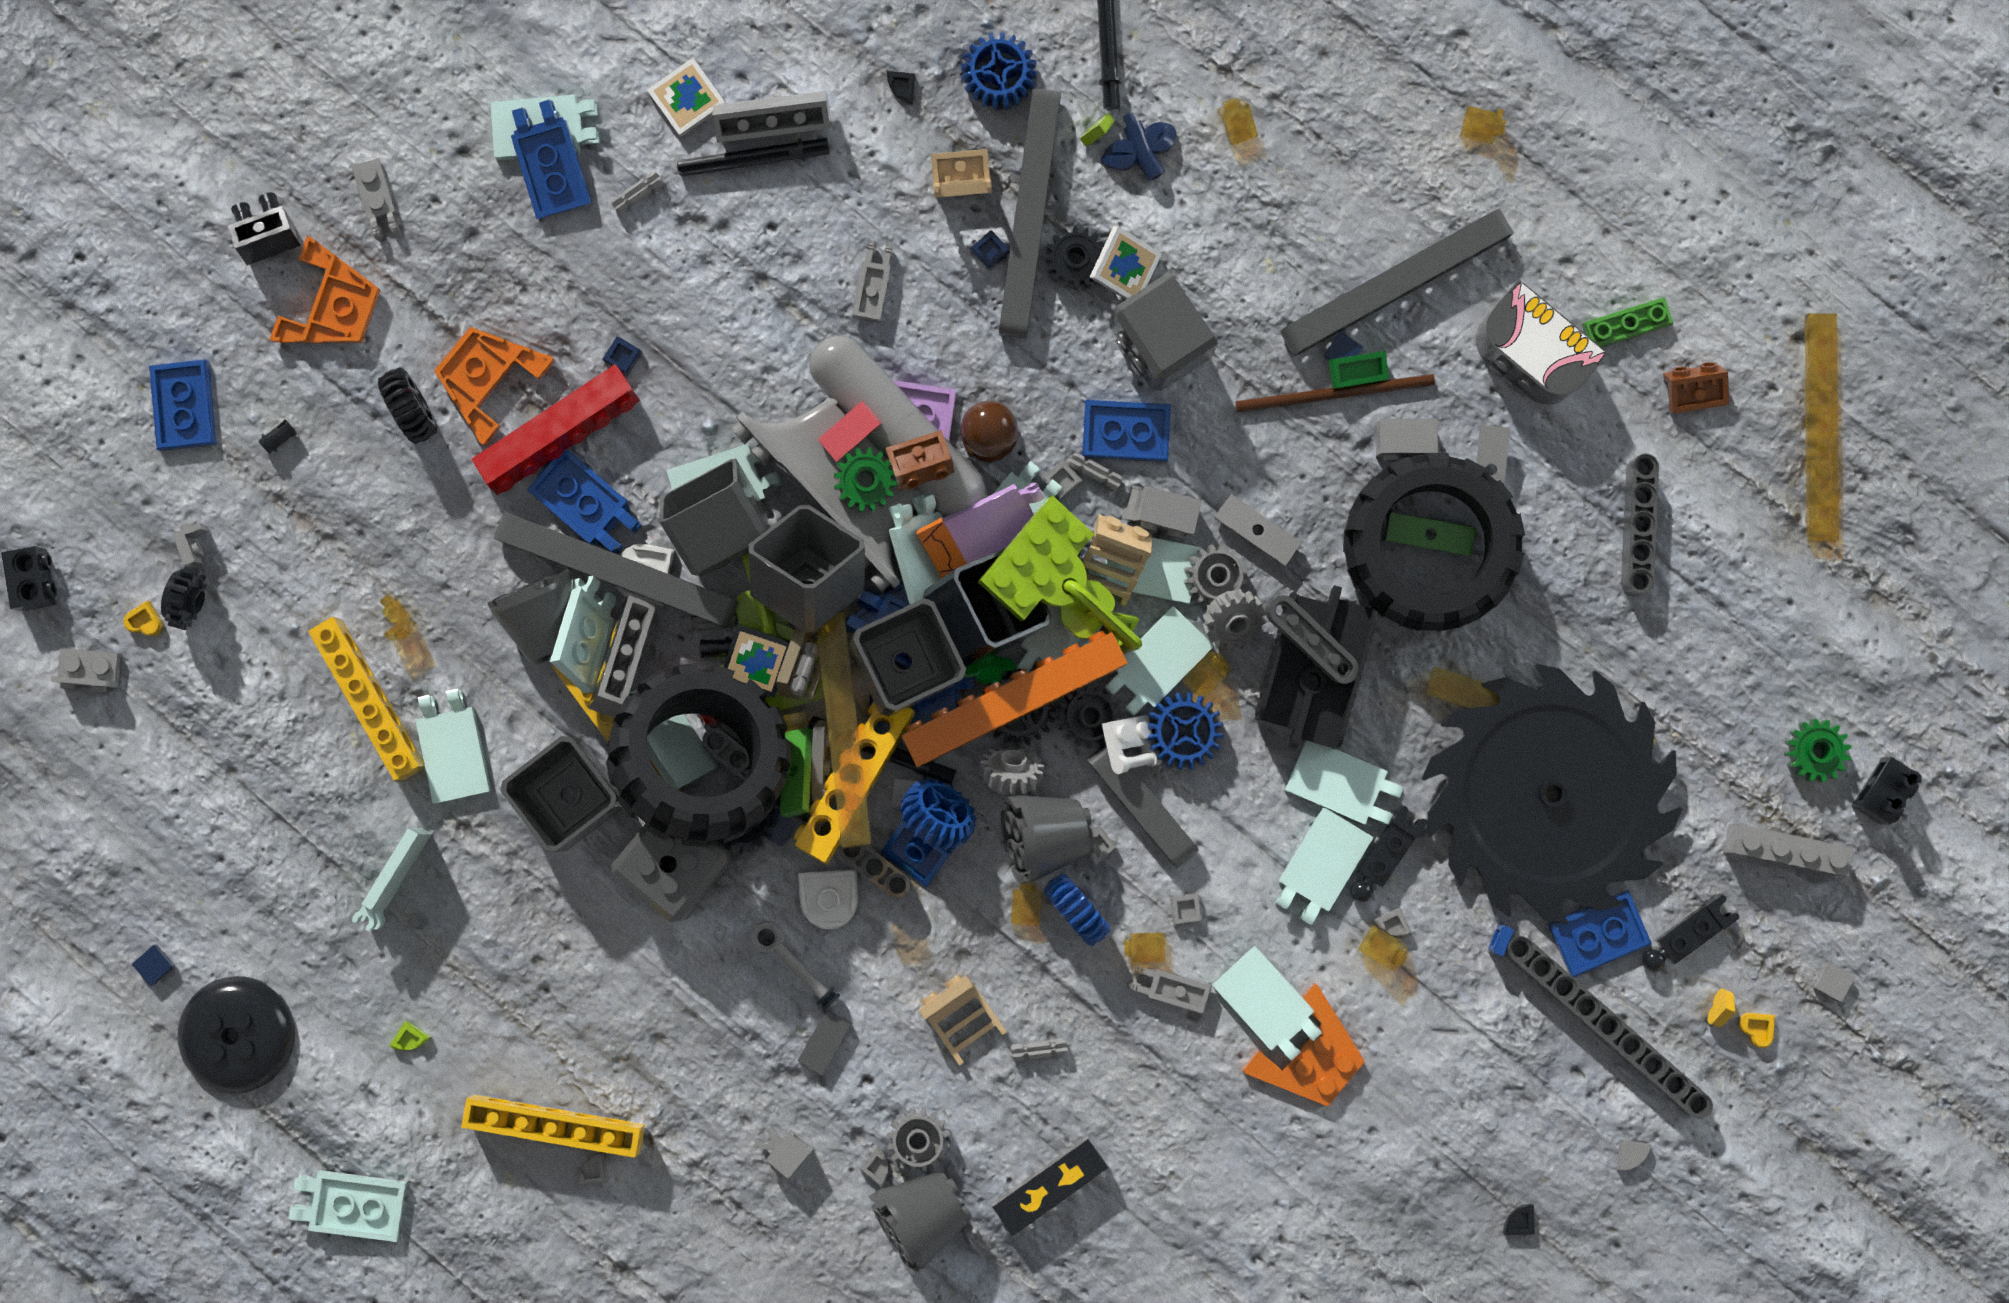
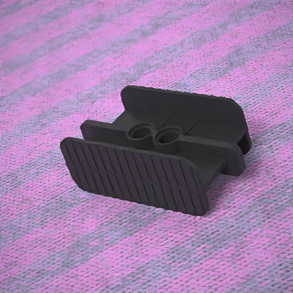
(1323, 712)

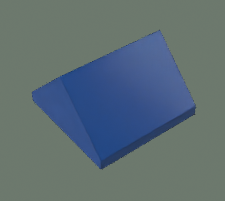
(913, 856)

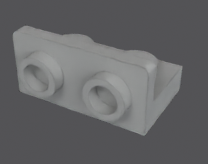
(88, 668)

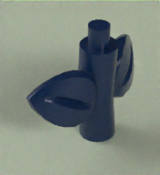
(1141, 147)

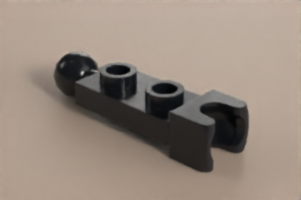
(1386, 854)
(1689, 934)

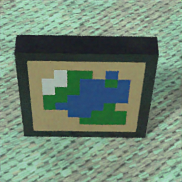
(756, 657)

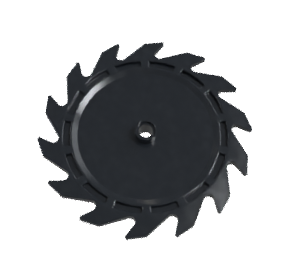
(1602, 803)

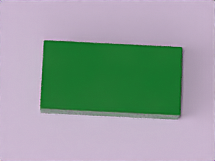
(1358, 369)

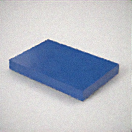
(182, 405)
(1126, 431)
(1599, 936)

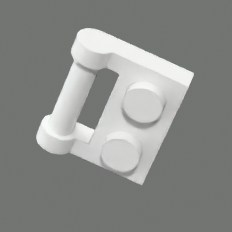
(1129, 734)

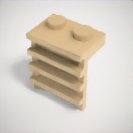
(961, 173)
(1122, 545)
(957, 994)

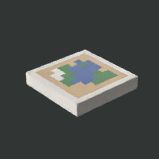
(686, 97)
(1125, 263)

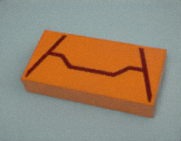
(941, 547)

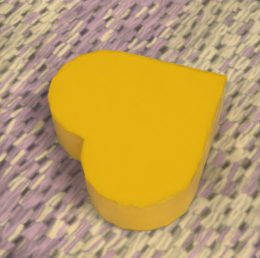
(144, 620)
(1722, 1008)
(1758, 1028)

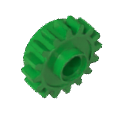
(854, 491)
(1832, 748)

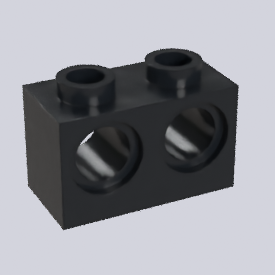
(20, 581)

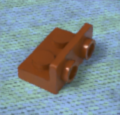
(1697, 387)
(920, 460)

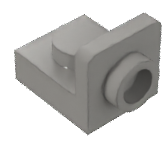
(188, 548)

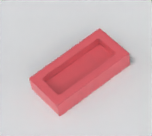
(849, 431)

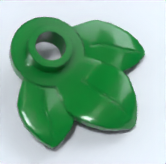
(989, 669)

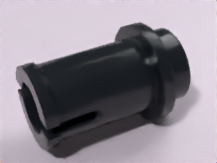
(277, 436)
(715, 647)

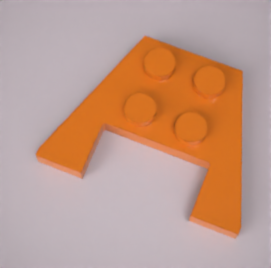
(341, 305)
(477, 367)
(1322, 1064)

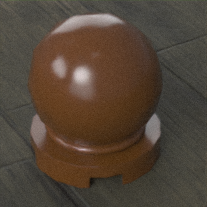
(989, 431)

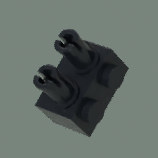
(264, 233)
(1887, 791)

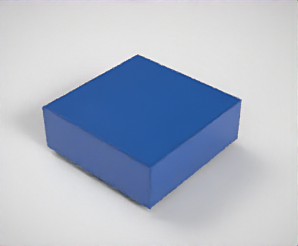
(1500, 940)

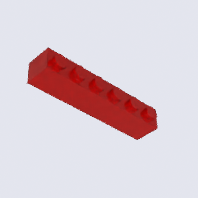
(555, 430)

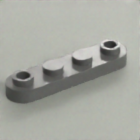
(1312, 639)

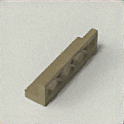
(790, 662)

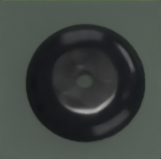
(263, 1029)

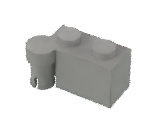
(1163, 511)

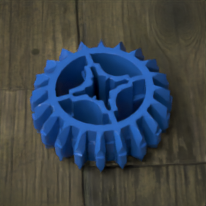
(988, 73)
(1202, 712)
(938, 814)
(1076, 909)

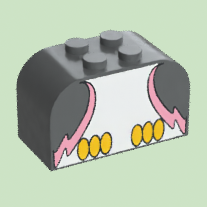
(1536, 347)

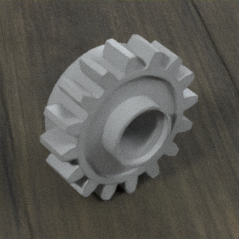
(1201, 570)
(1233, 618)
(1011, 770)
(922, 1124)

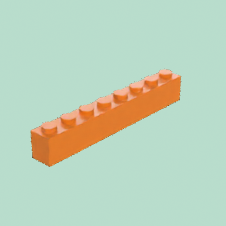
(1015, 699)

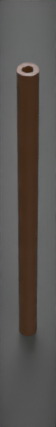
(1335, 393)

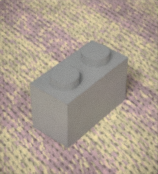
(1405, 438)

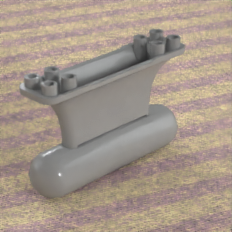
(849, 378)

